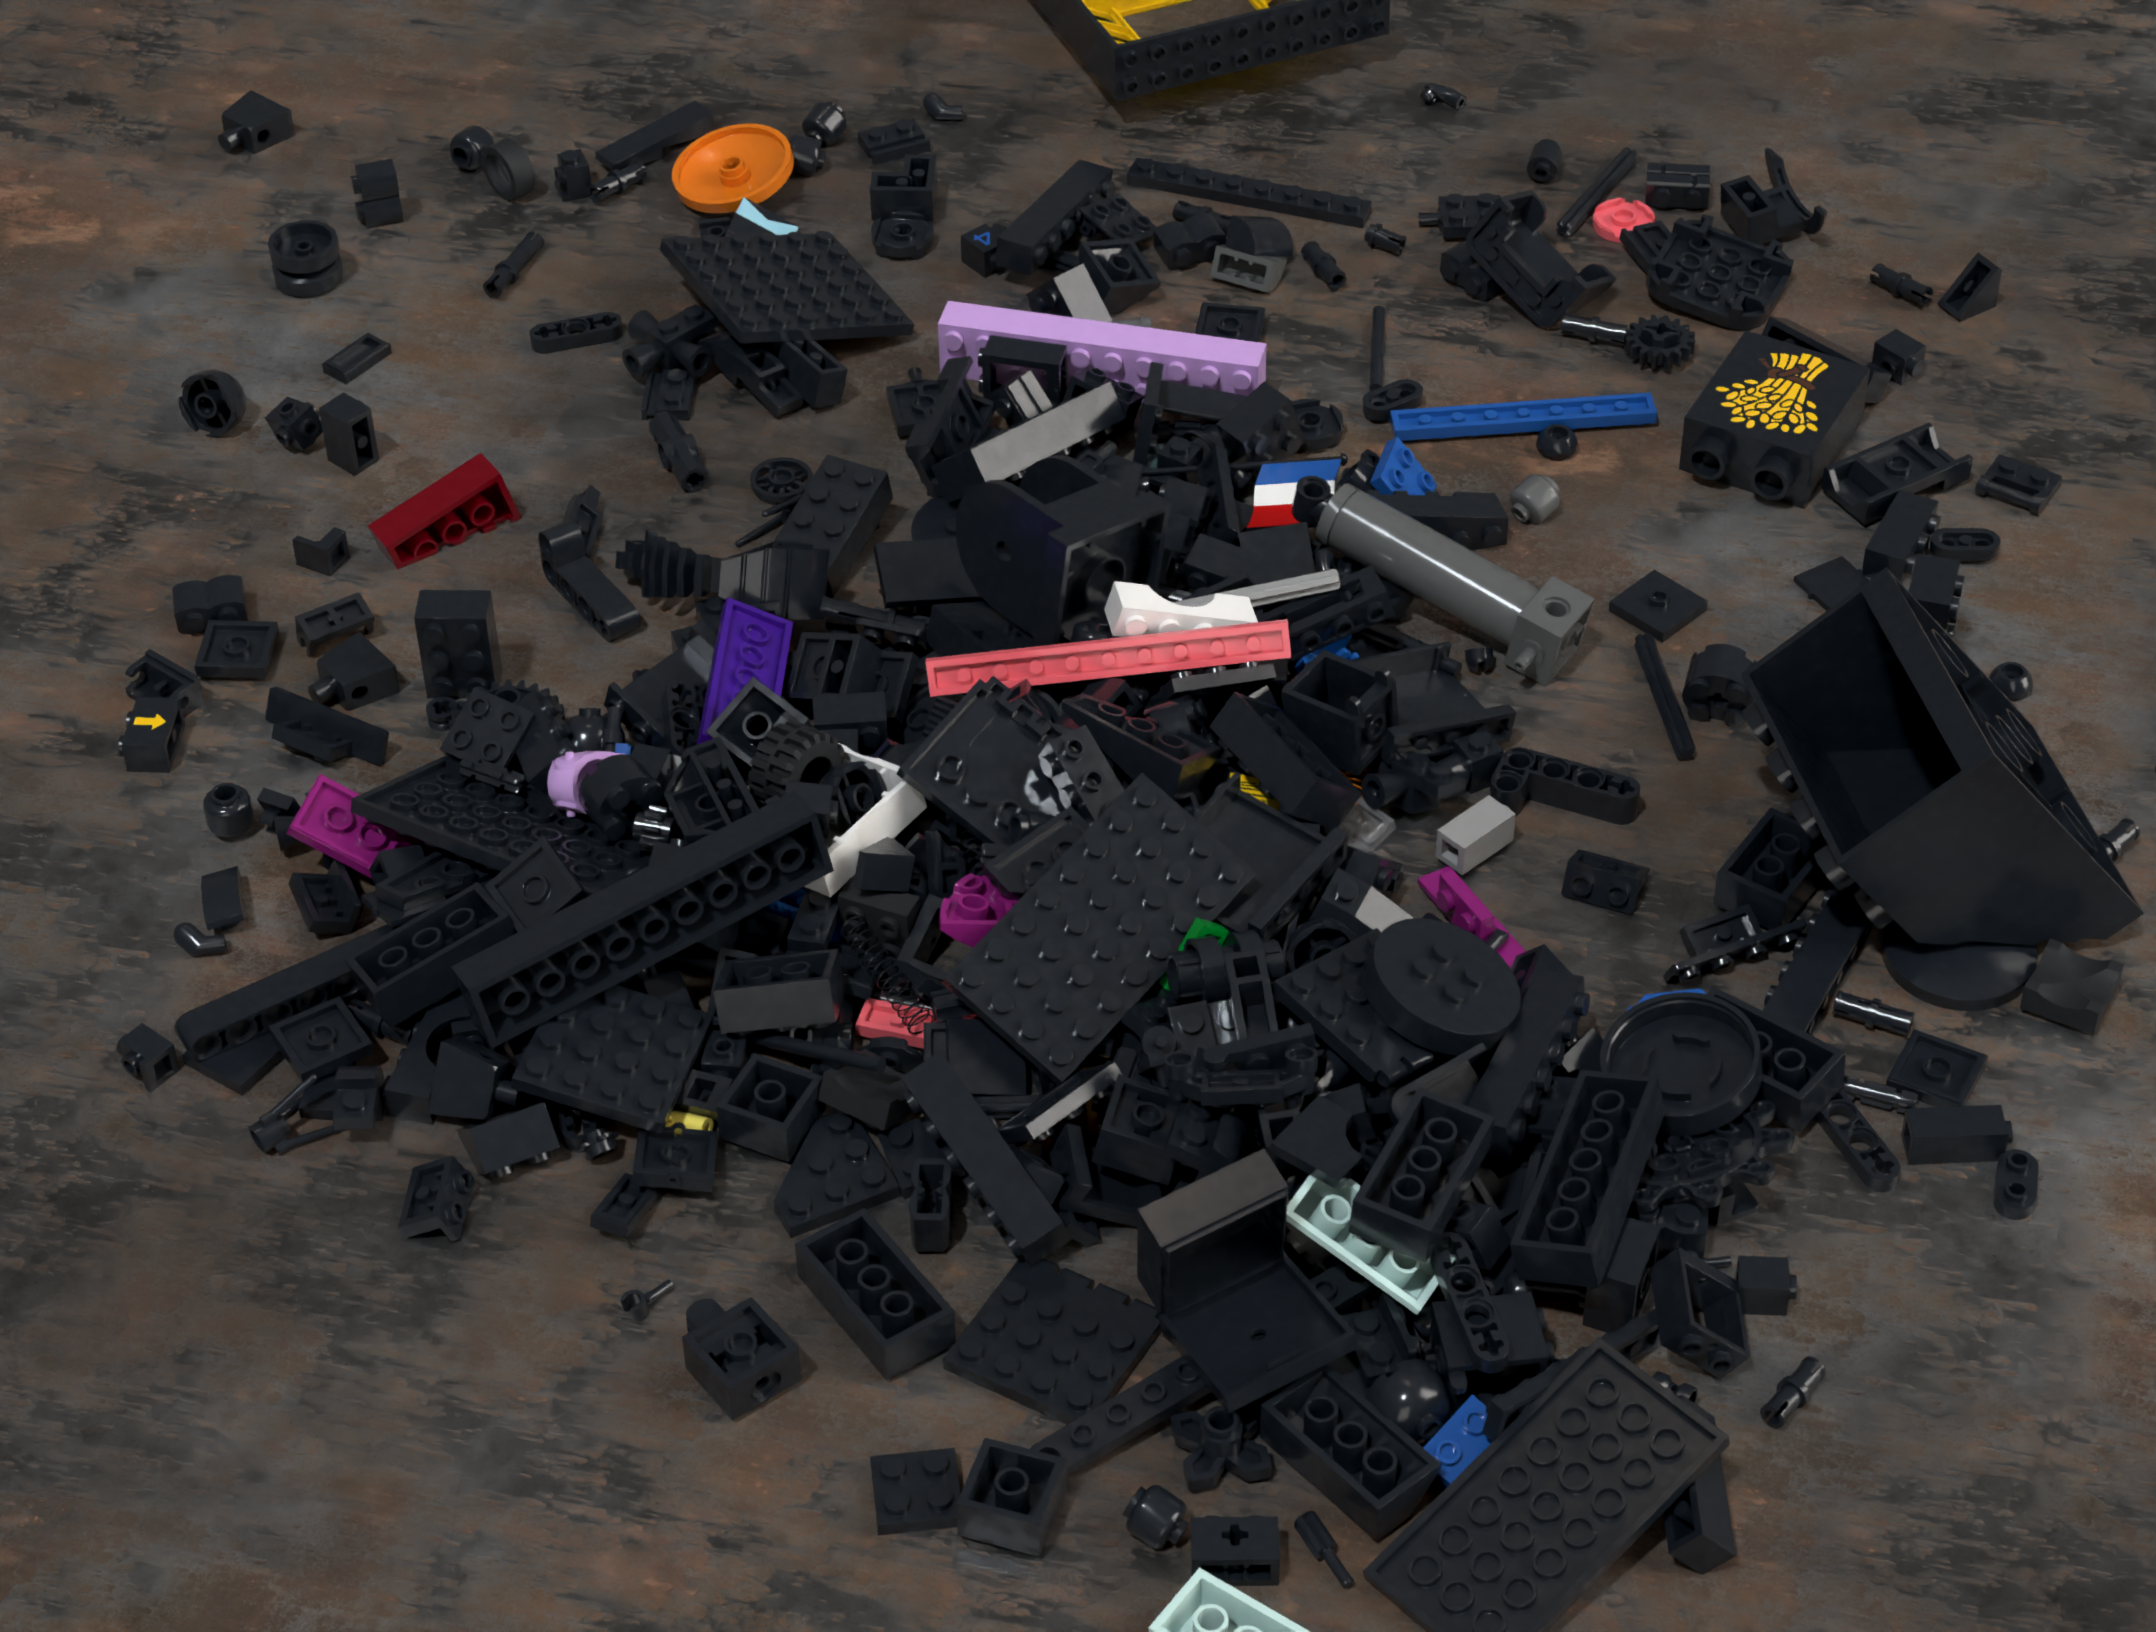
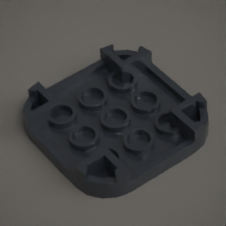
(1718, 275)

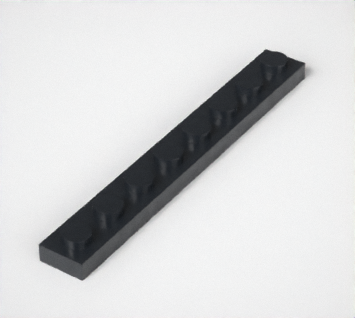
(1249, 192)

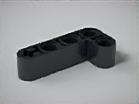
(583, 583)
(1564, 785)

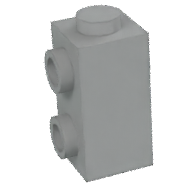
(1475, 835)

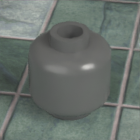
(1534, 499)

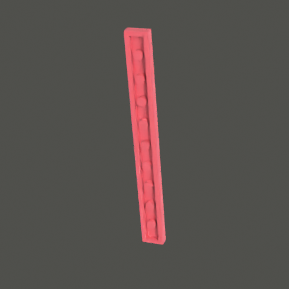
(1112, 657)

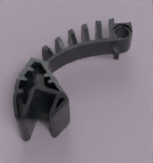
(764, 574)

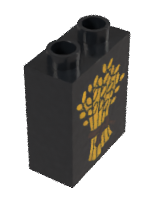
(1773, 419)

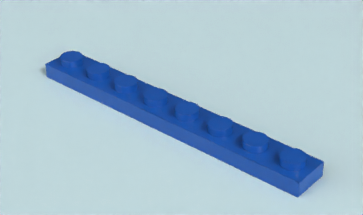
(1522, 416)

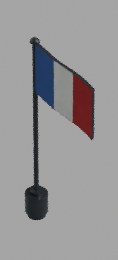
(1275, 485)

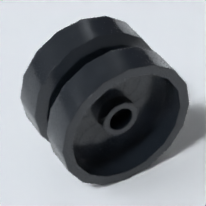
(305, 258)

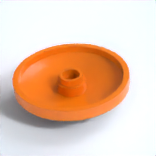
(732, 165)

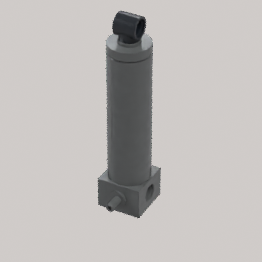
(1534, 622)

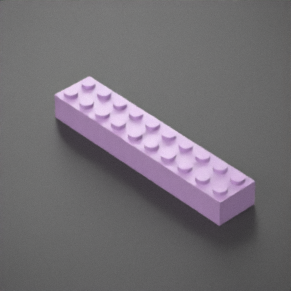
(1115, 348)

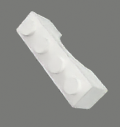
(1140, 611)

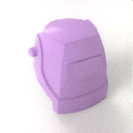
(566, 776)

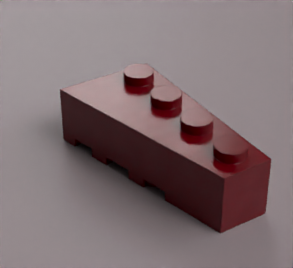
(445, 513)

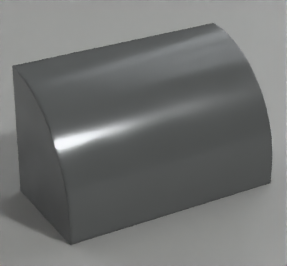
(1247, 270)

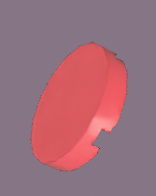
(1617, 214)

